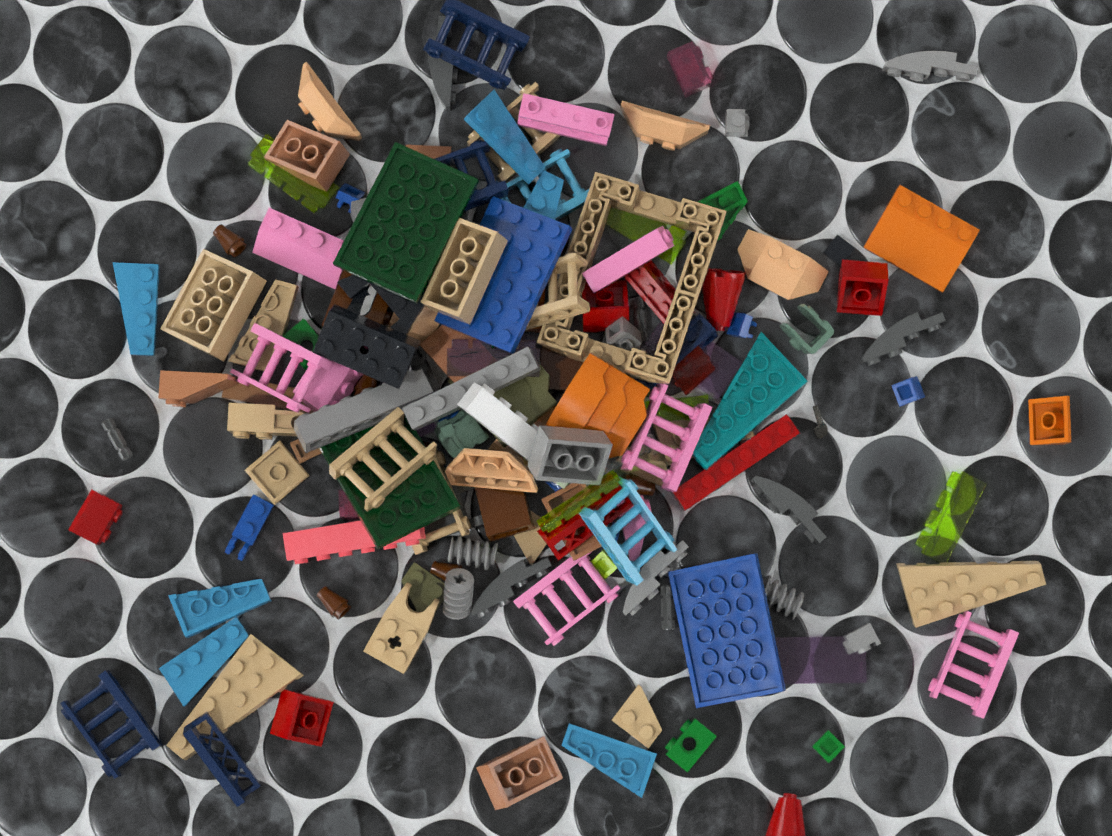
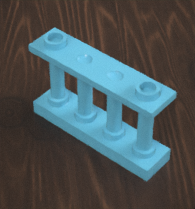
(564, 208)
(606, 535)

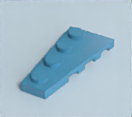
(503, 134)

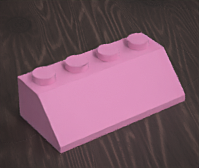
(299, 247)
(330, 386)

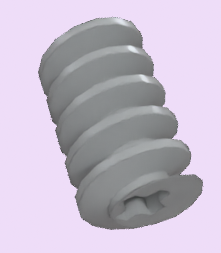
(472, 552)
(458, 593)
(782, 598)

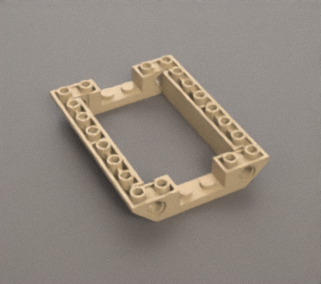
(688, 215)

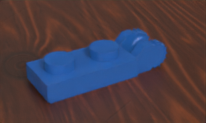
(250, 525)

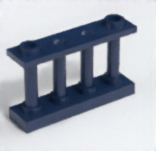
(493, 30)
(493, 187)
(120, 703)

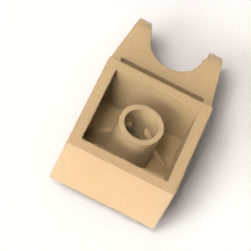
(260, 420)
(401, 622)

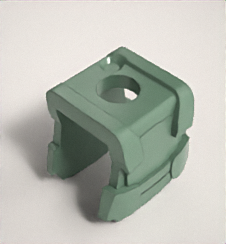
(798, 343)
(459, 433)

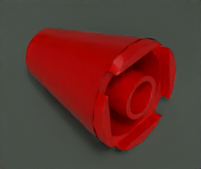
(720, 295)
(787, 817)

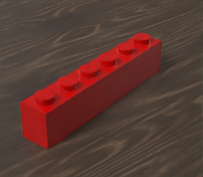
(735, 462)

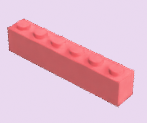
(339, 539)

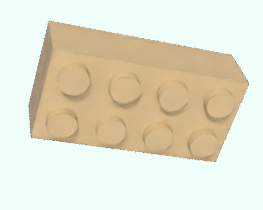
(464, 271)

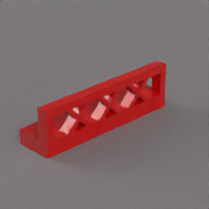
(653, 288)
(568, 528)

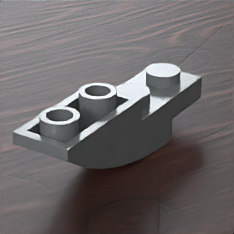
(443, 74)
(893, 340)
(783, 499)
(500, 588)

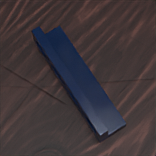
(699, 334)
(214, 764)

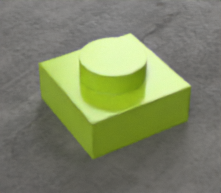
(604, 564)

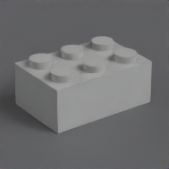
(569, 455)

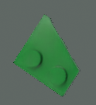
(729, 199)

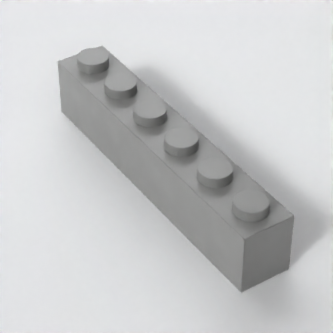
(495, 376)
(358, 412)

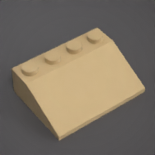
(213, 304)

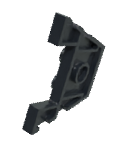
(405, 309)

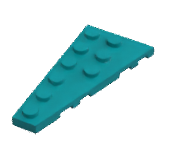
(754, 394)

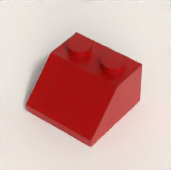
(862, 287)
(605, 306)
(96, 517)
(301, 717)

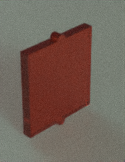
(692, 370)

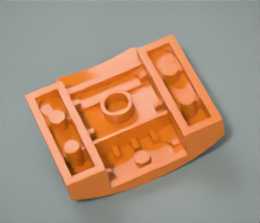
(603, 401)

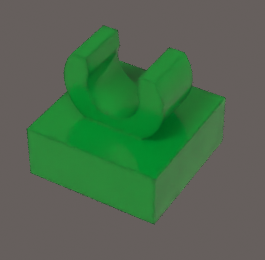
(828, 746)

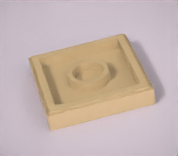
(277, 472)

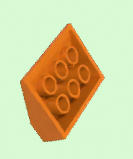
(921, 238)

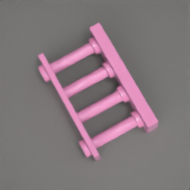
(565, 119)
(281, 346)
(689, 437)
(546, 587)
(987, 682)

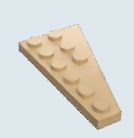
(956, 587)
(239, 690)

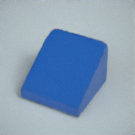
(908, 391)

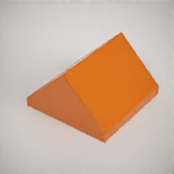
(1050, 421)

